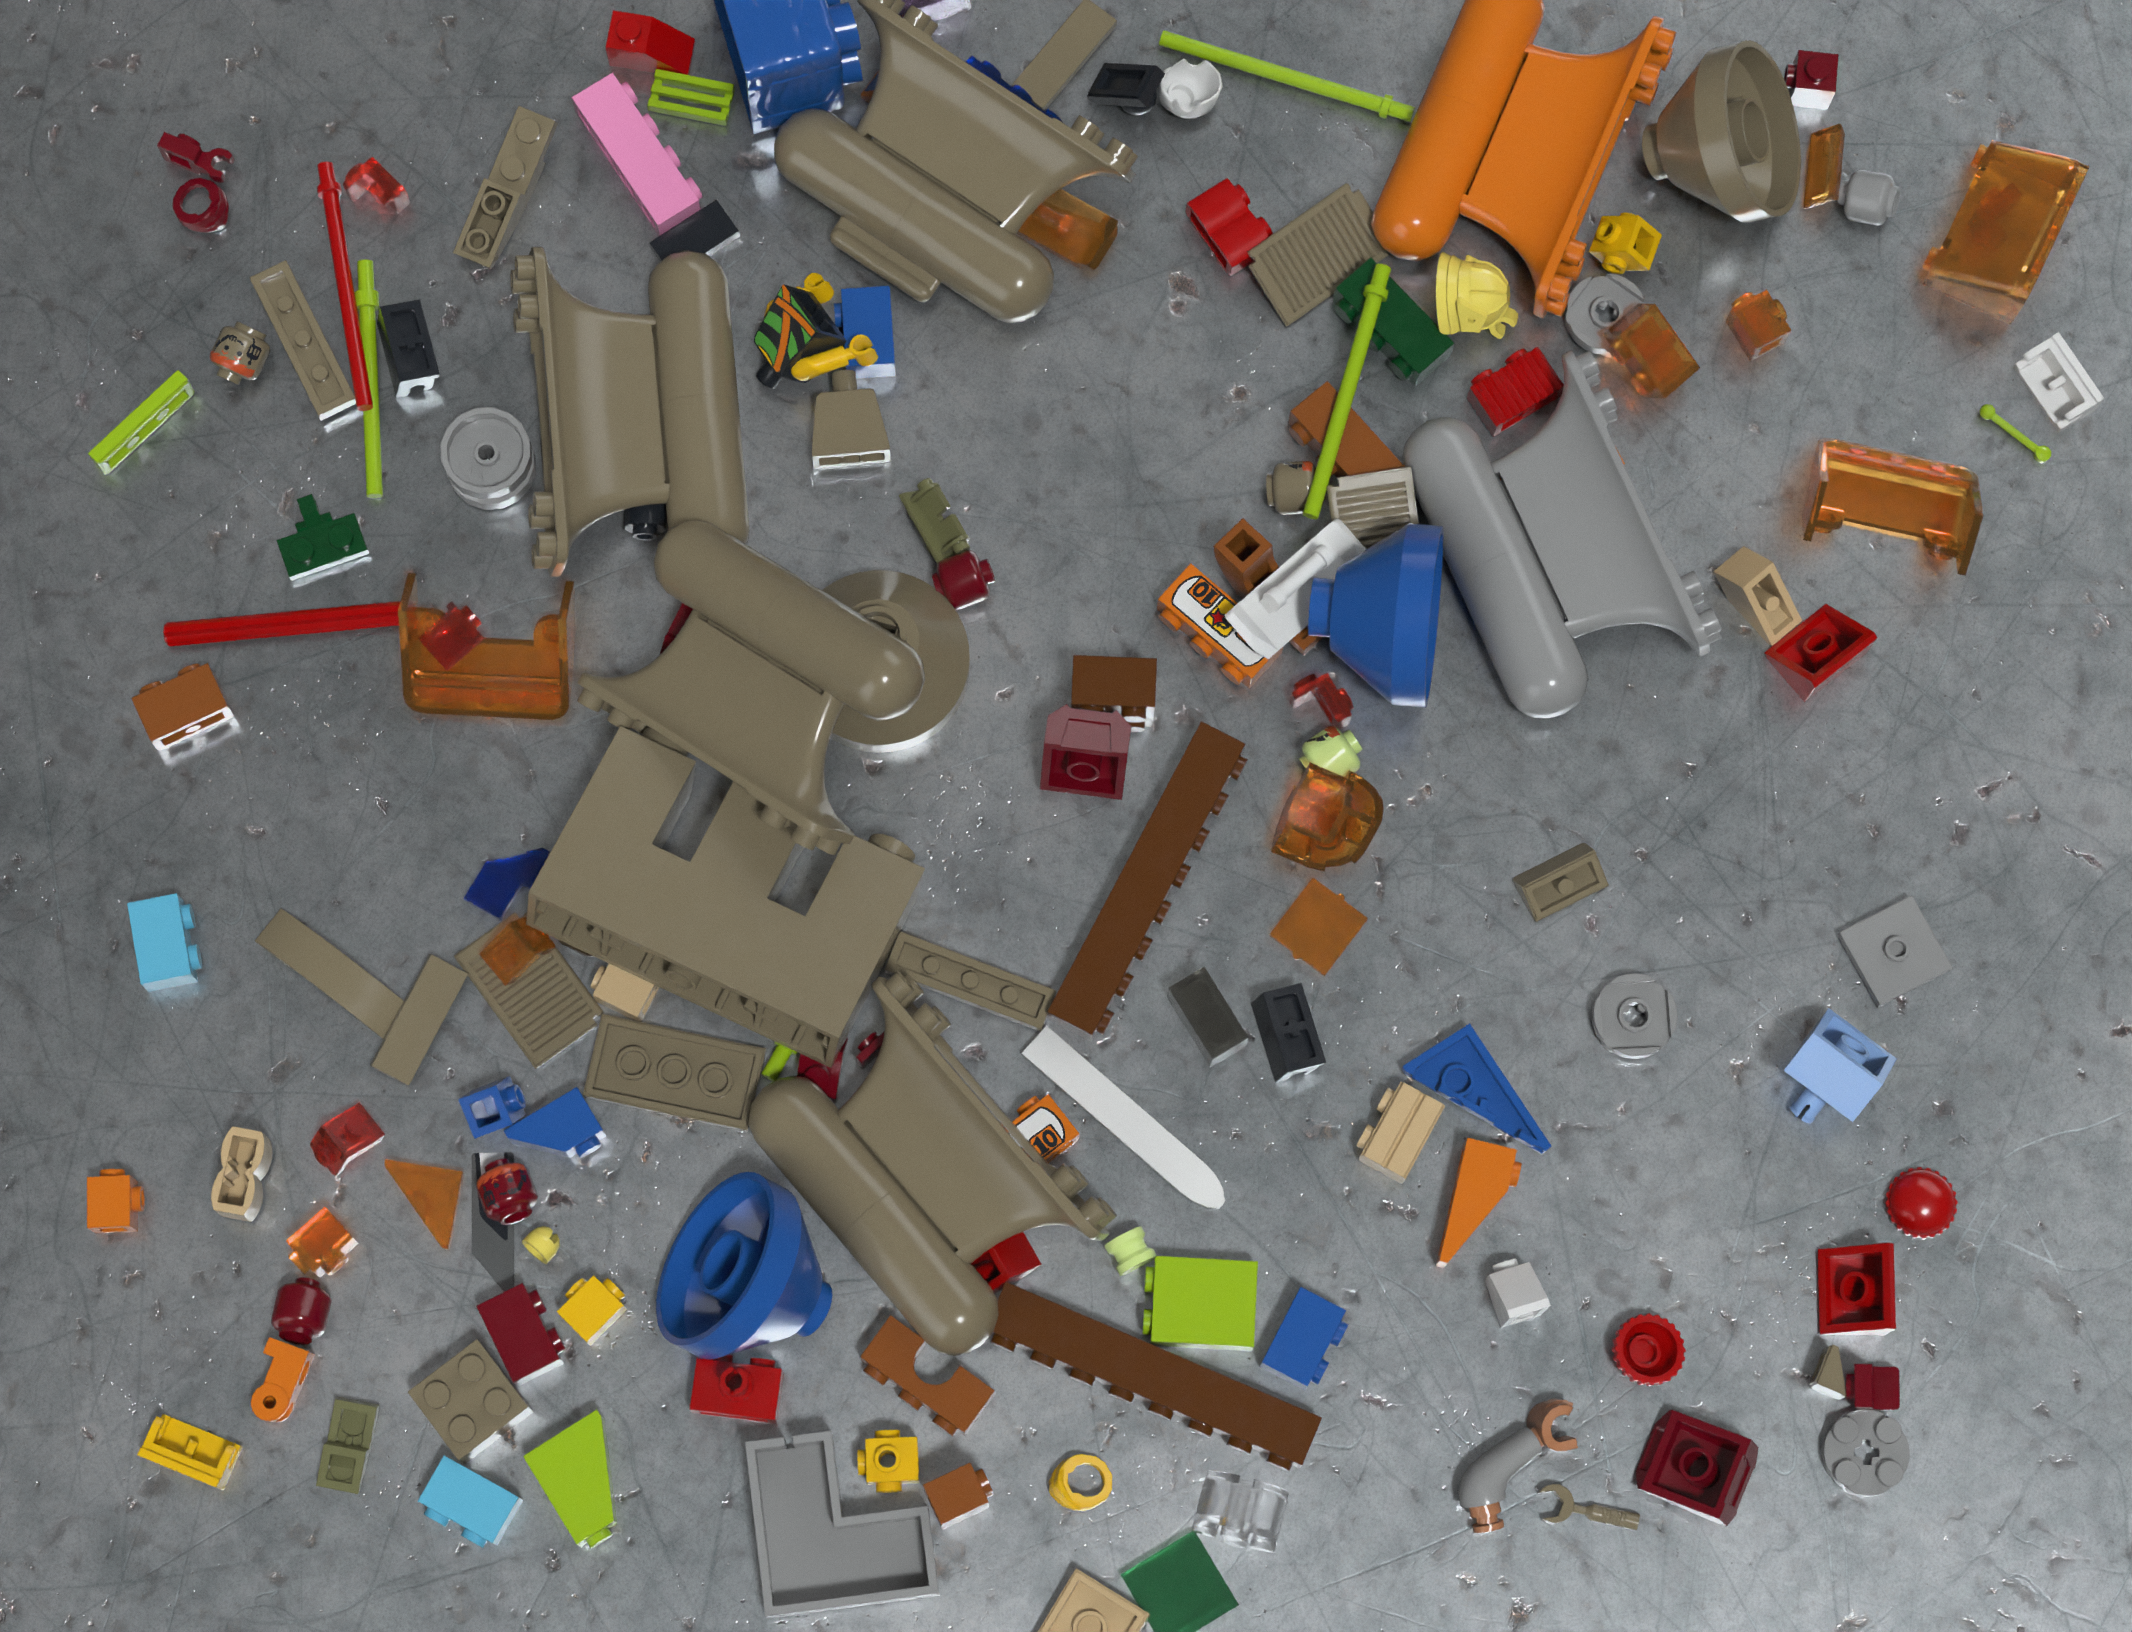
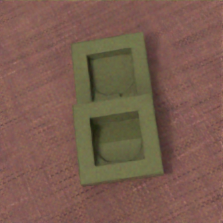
(348, 1445)

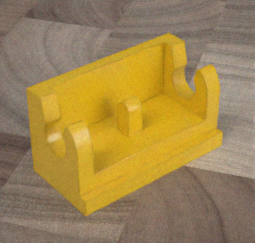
(190, 1451)

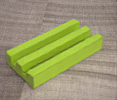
(695, 83)

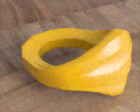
(1061, 1491)

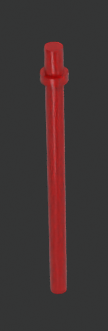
(329, 191)

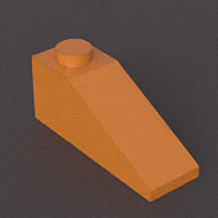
(1479, 1185)

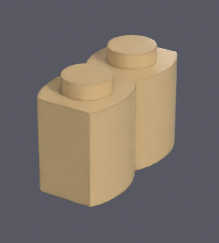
(245, 1162)

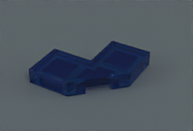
(502, 880)

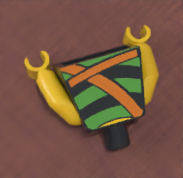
(802, 338)

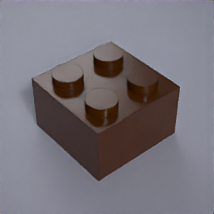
(1114, 685)

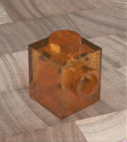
(1758, 323)
(321, 1245)

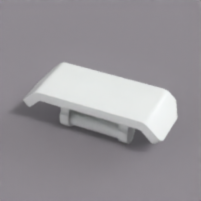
(1281, 602)

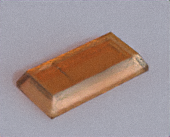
(1824, 166)

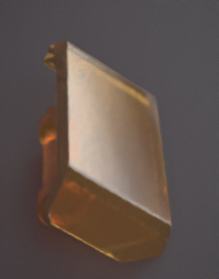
(1071, 230)

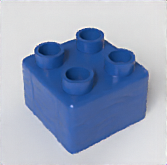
(790, 55)

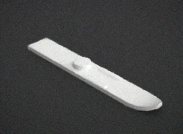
(1125, 1119)

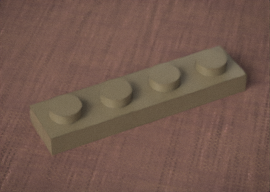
(303, 340)
(971, 981)

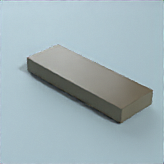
(1066, 53)
(418, 1019)

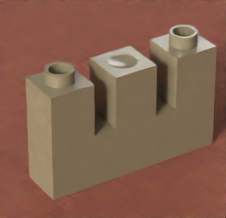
(714, 921)

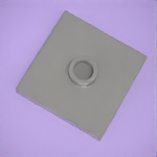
(1894, 951)

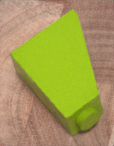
(578, 1479)

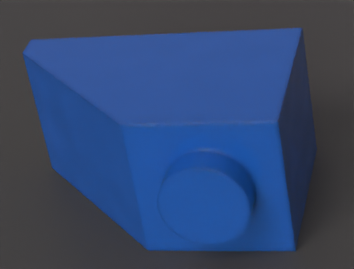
(559, 1128)

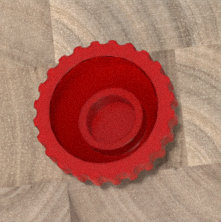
(1921, 1203)
(1648, 1349)

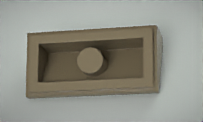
(1560, 881)

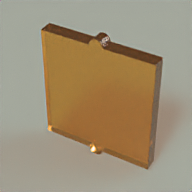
(1318, 927)

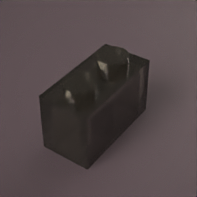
(1207, 1016)

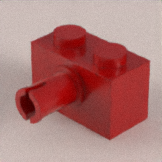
(737, 1389)

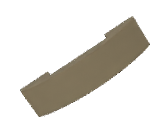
(331, 972)

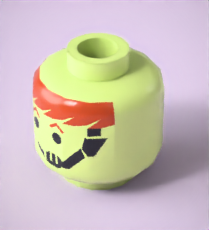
(1332, 751)

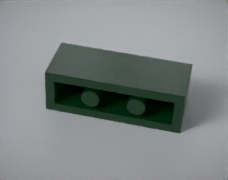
(1401, 329)

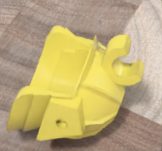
(1472, 296)

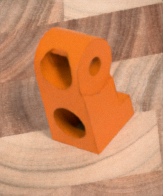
(283, 1382)

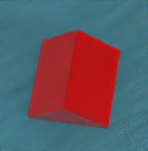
(1819, 650)
(1857, 1290)

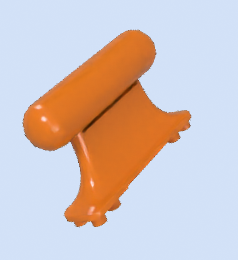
(1515, 141)

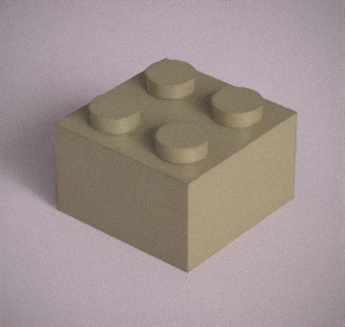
(470, 1401)

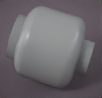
(1869, 197)

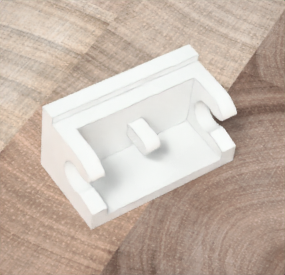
(2058, 382)

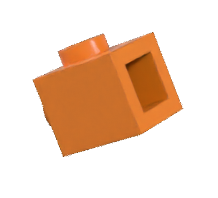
(113, 1202)

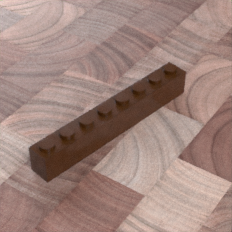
(1146, 882)
(1153, 1376)

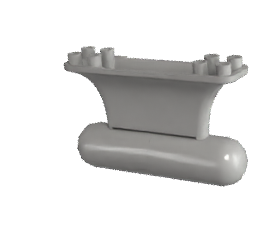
(1551, 543)

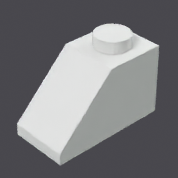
(1516, 1292)

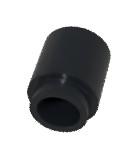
(646, 521)

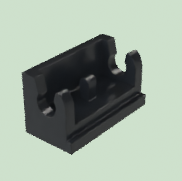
(407, 346)
(1288, 1032)

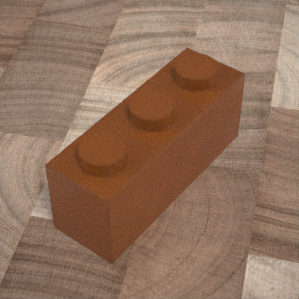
(1359, 448)

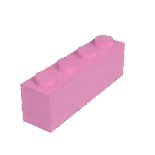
(636, 153)

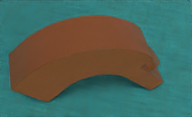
(1246, 562)

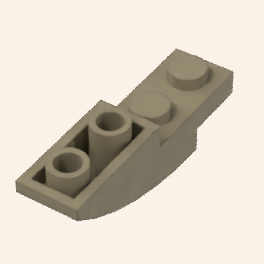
(507, 189)

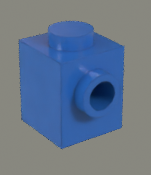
(493, 1106)

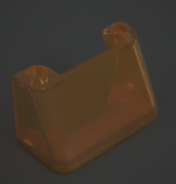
(2004, 228)

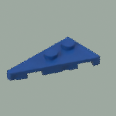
(1470, 1078)

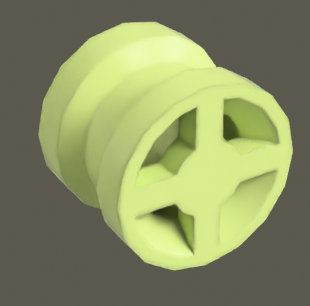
(1130, 1251)

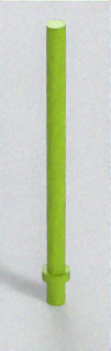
(1383, 105)
(1375, 295)

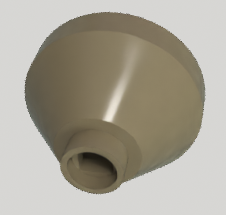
(1730, 135)
(935, 632)

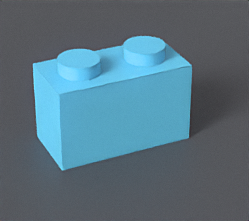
(164, 942)
(469, 1501)

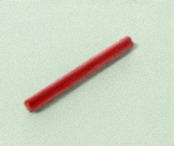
(281, 624)

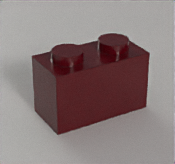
(521, 1333)

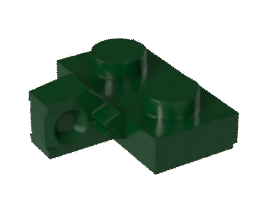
(320, 541)

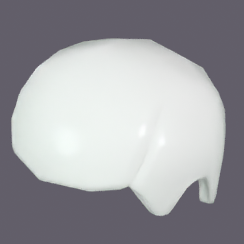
(1190, 89)

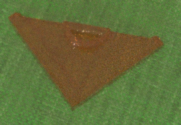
(433, 1195)

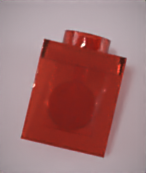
(378, 182)

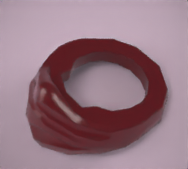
(212, 219)

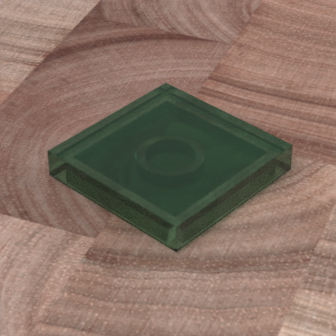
(1180, 1587)

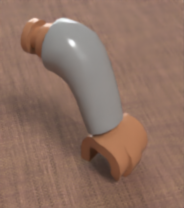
(1487, 1477)

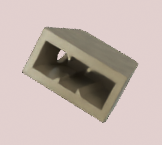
(848, 425)

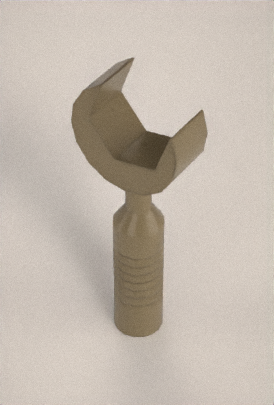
(1593, 1512)

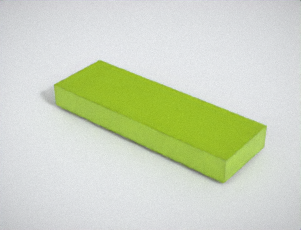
(142, 422)

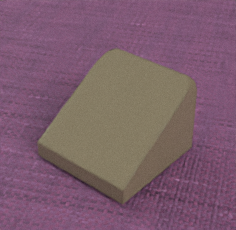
(1828, 1374)

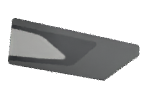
(490, 1239)

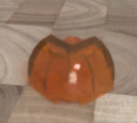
(1328, 819)

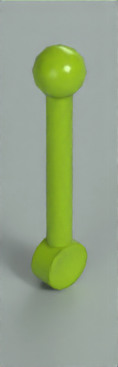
(2041, 453)

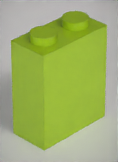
(1201, 1303)

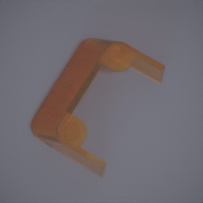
(1895, 495)
(497, 675)

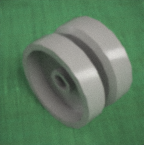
(490, 436)

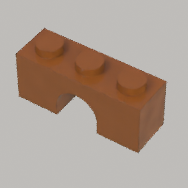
(954, 1402)

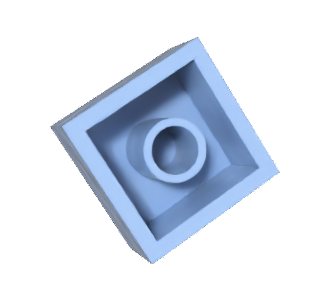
(1837, 1068)

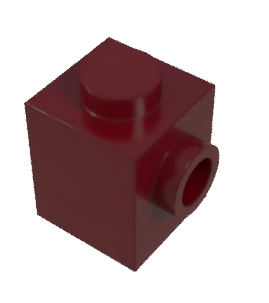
(1812, 79)

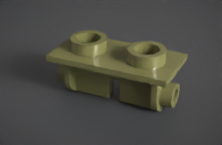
(925, 509)

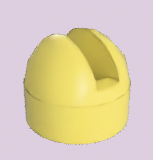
(542, 1243)

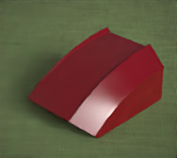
(1085, 753)
(1697, 1466)

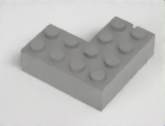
(814, 1554)

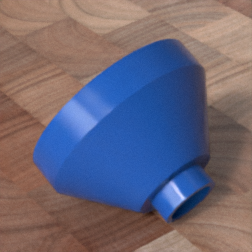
(1386, 612)
(741, 1272)

